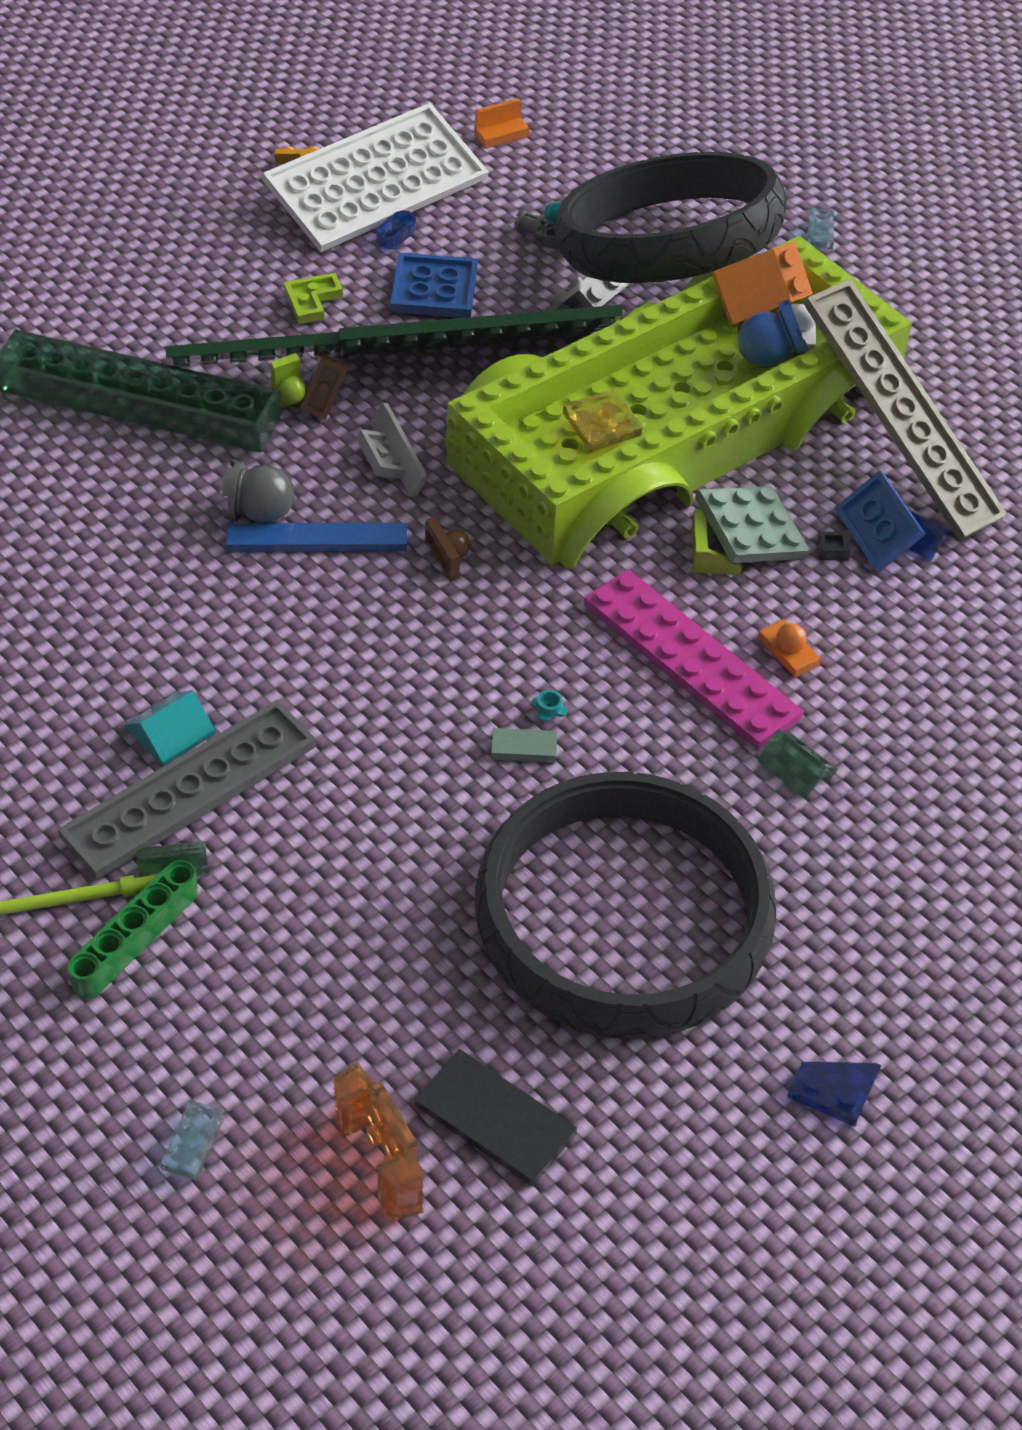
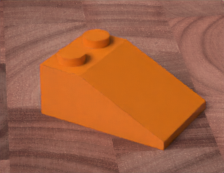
(762, 282)

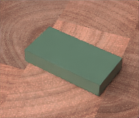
(524, 745)

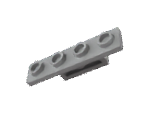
(589, 292)
(391, 452)

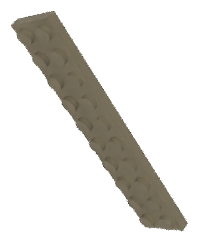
(905, 409)

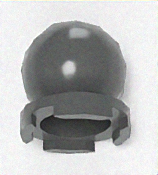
(259, 493)

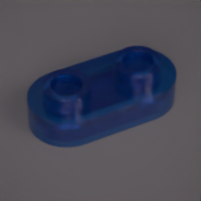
(396, 229)

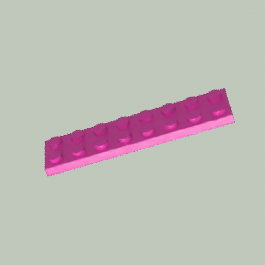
(693, 659)

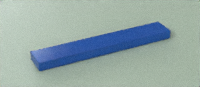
(316, 537)

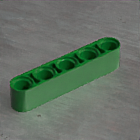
(126, 942)

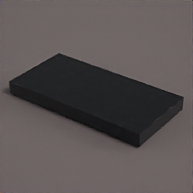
(496, 1117)

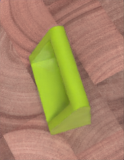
(703, 558)

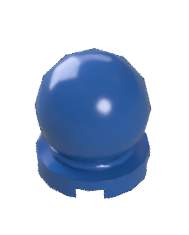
(769, 337)

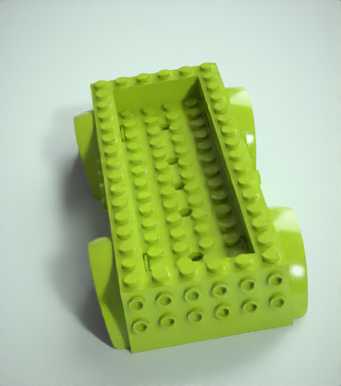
(684, 384)

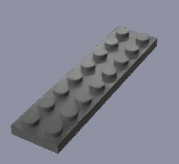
(186, 789)

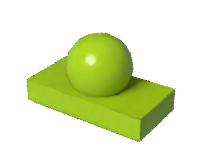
(287, 379)

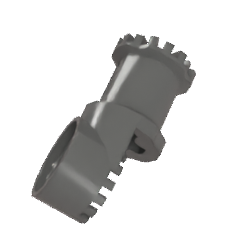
(537, 226)

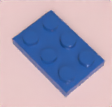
(879, 521)

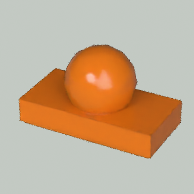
(790, 647)

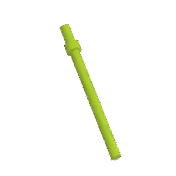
(127, 886)

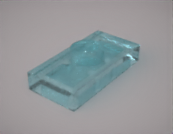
(820, 228)
(193, 1140)

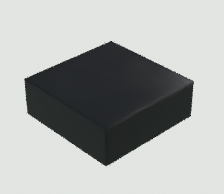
(833, 546)

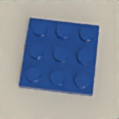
(434, 285)

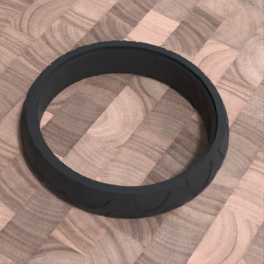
(680, 251)
(637, 797)

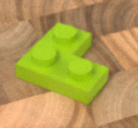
(308, 293)

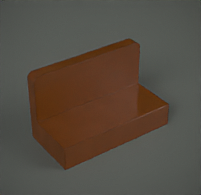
(323, 386)

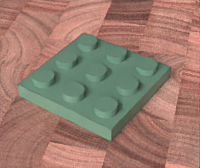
(752, 524)

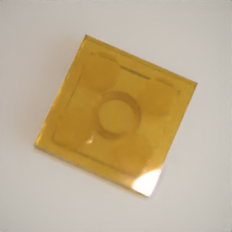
(602, 420)

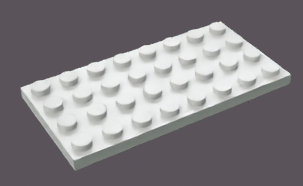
(374, 174)

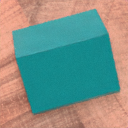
(172, 727)

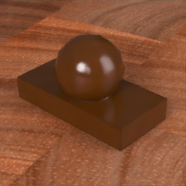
(446, 547)

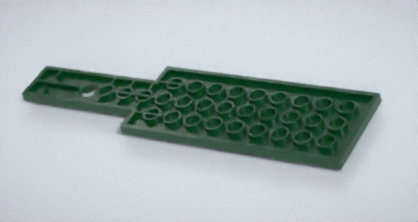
(404, 336)

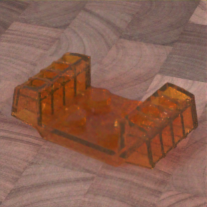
(368, 1104)

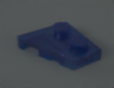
(835, 1088)

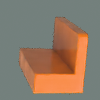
(500, 123)

